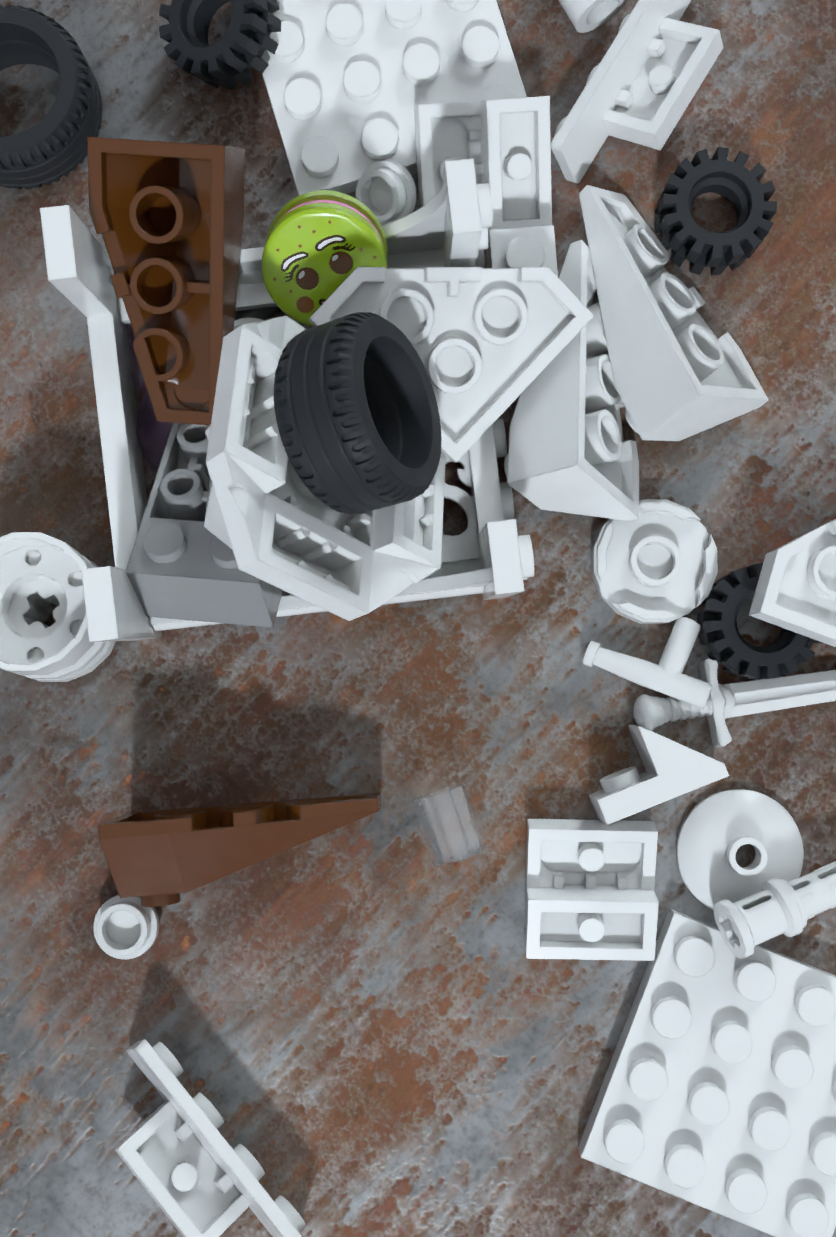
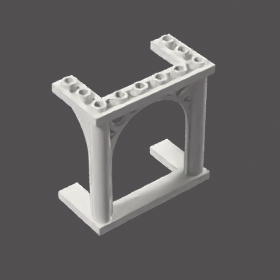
(440, 234)

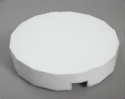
(654, 564)

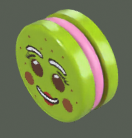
(316, 247)

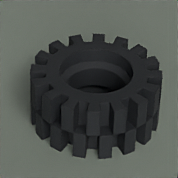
(230, 56)
(733, 183)
(727, 644)

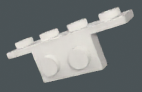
(638, 84)
(191, 1165)

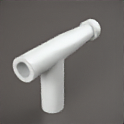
(665, 676)

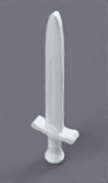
(737, 700)

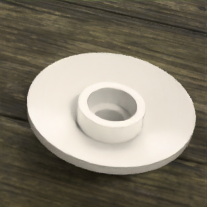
(716, 831)

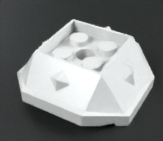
(273, 519)

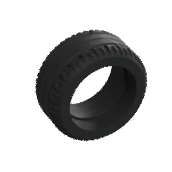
(60, 138)
(357, 414)

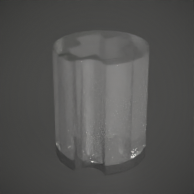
(448, 825)

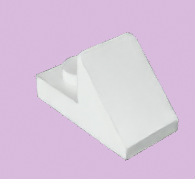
(669, 773)

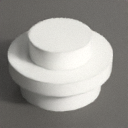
(387, 191)
(125, 927)

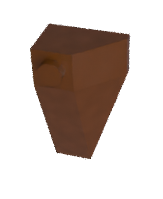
(175, 254)
(185, 848)

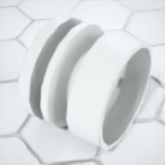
(33, 575)

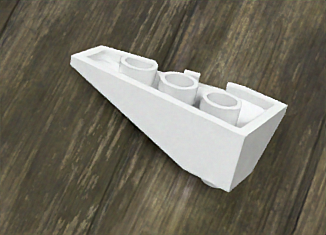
(659, 347)
(568, 423)

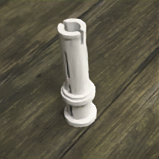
(775, 910)

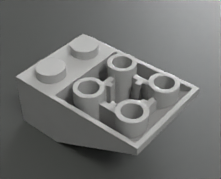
(180, 564)

